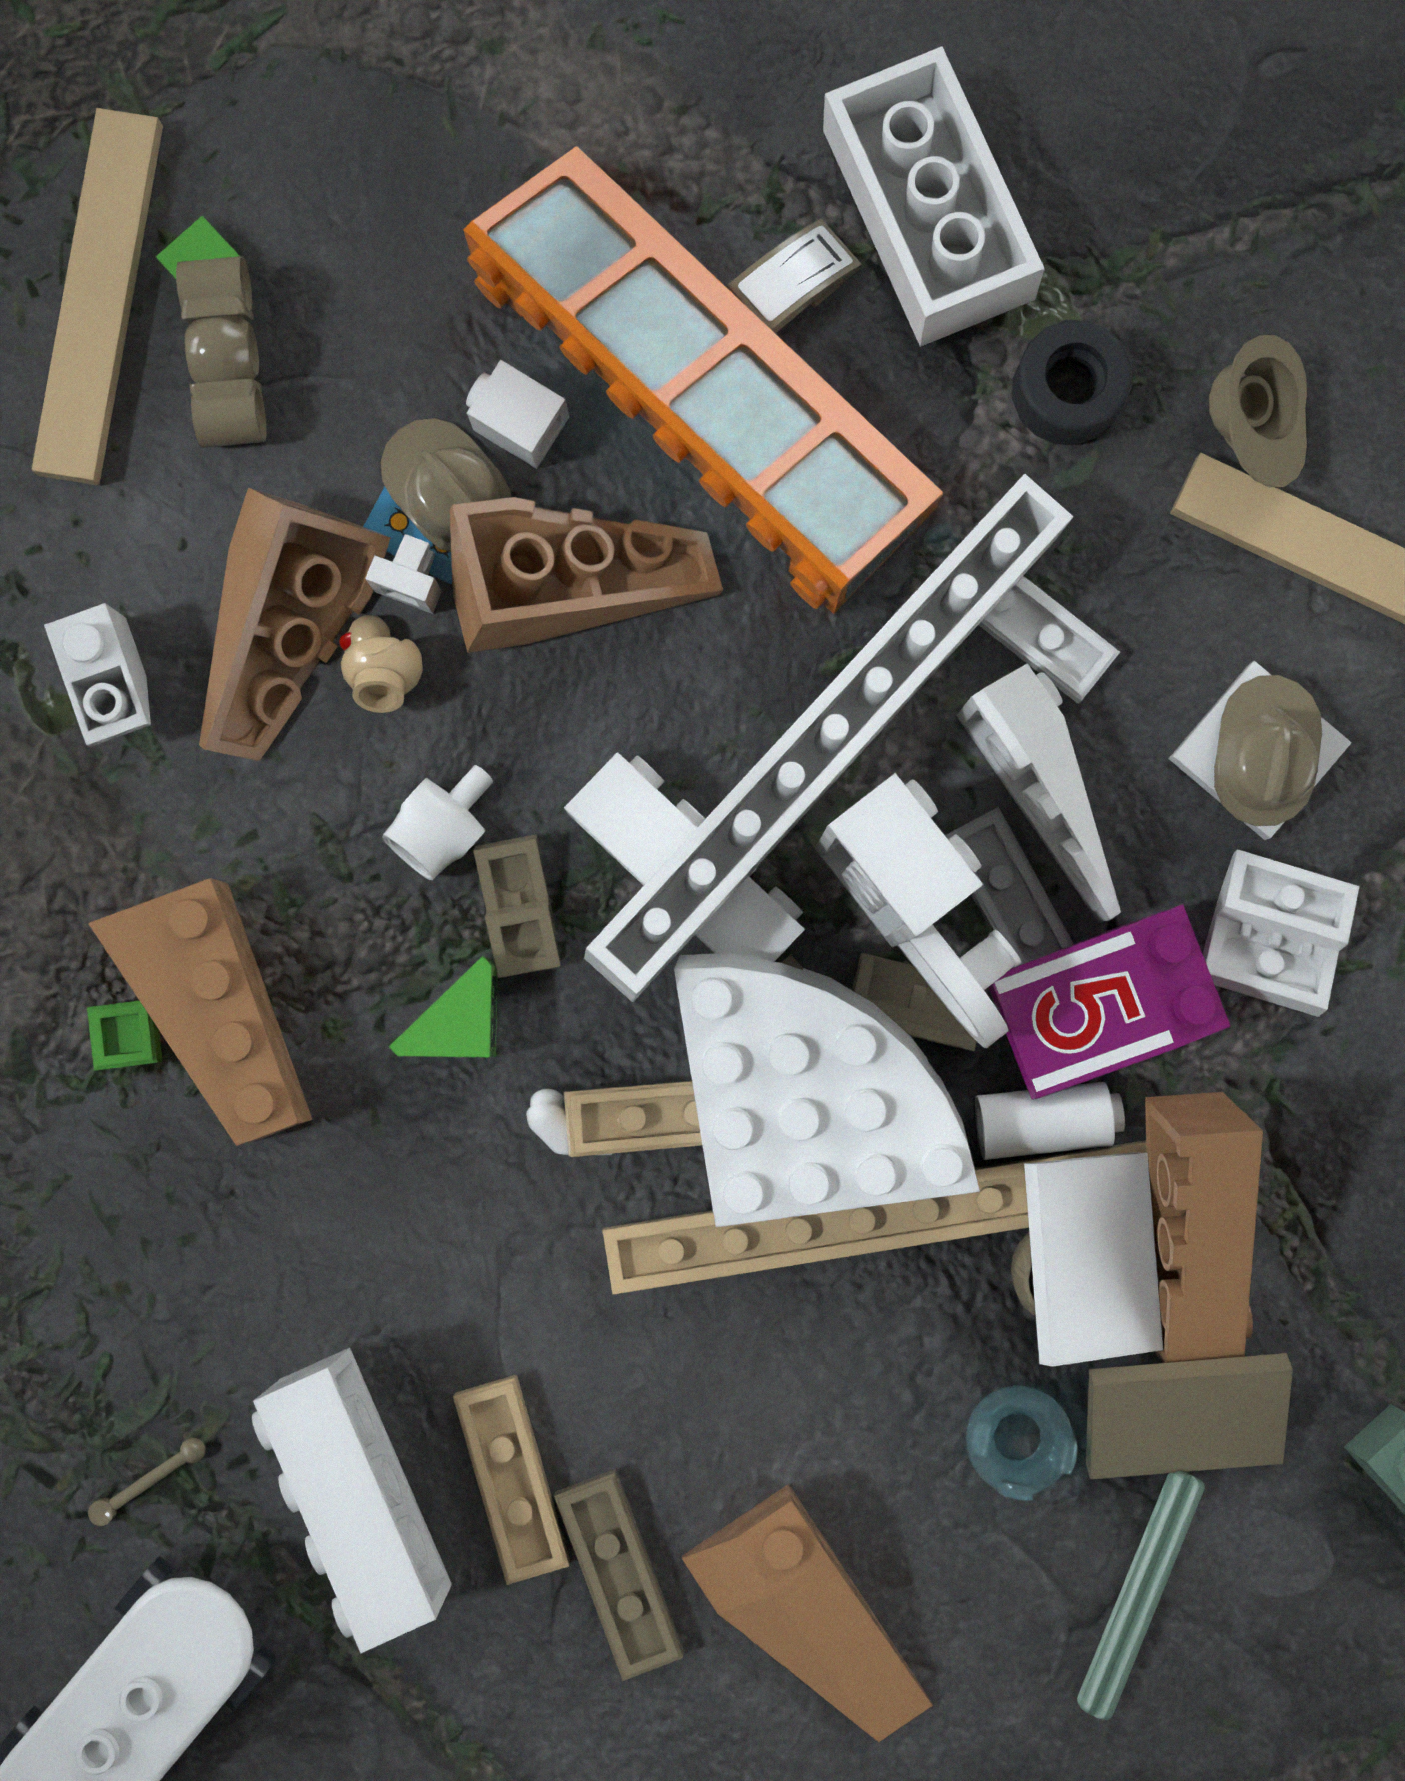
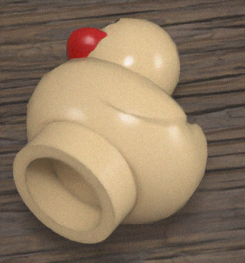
(379, 665)

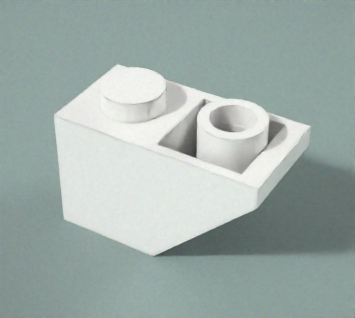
(101, 673)

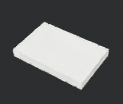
(1093, 1258)

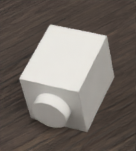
(516, 413)

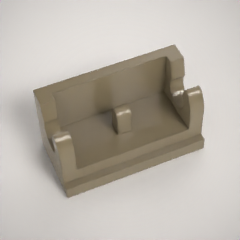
(909, 1001)

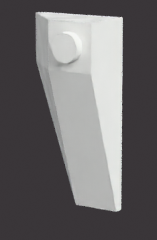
(1034, 757)

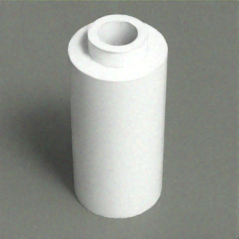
(1062, 1121)

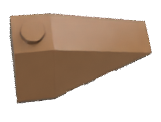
(552, 573)
(282, 603)
(798, 1604)

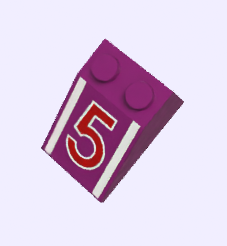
(1108, 1002)

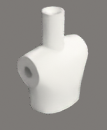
(436, 824)

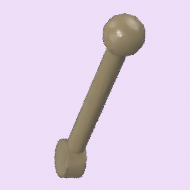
(105, 1509)

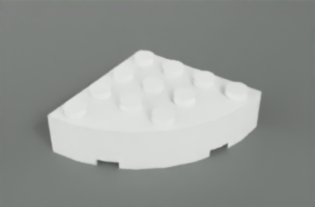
(810, 1095)

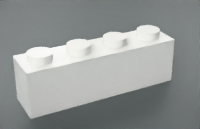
(645, 829)

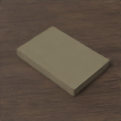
(1187, 1416)

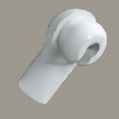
(549, 1120)

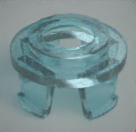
(1021, 1477)

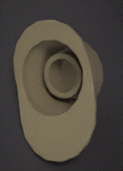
(1261, 409)
(432, 468)
(1267, 750)

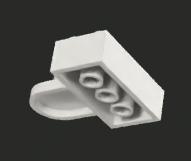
(906, 881)

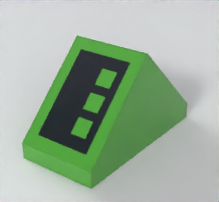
(459, 1021)

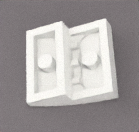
(1279, 932)

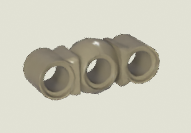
(221, 351)

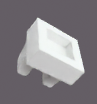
(407, 576)

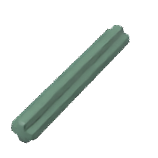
(1140, 1594)

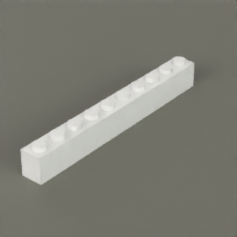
(826, 739)

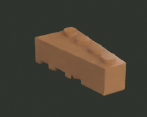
(208, 1000)
(1204, 1221)

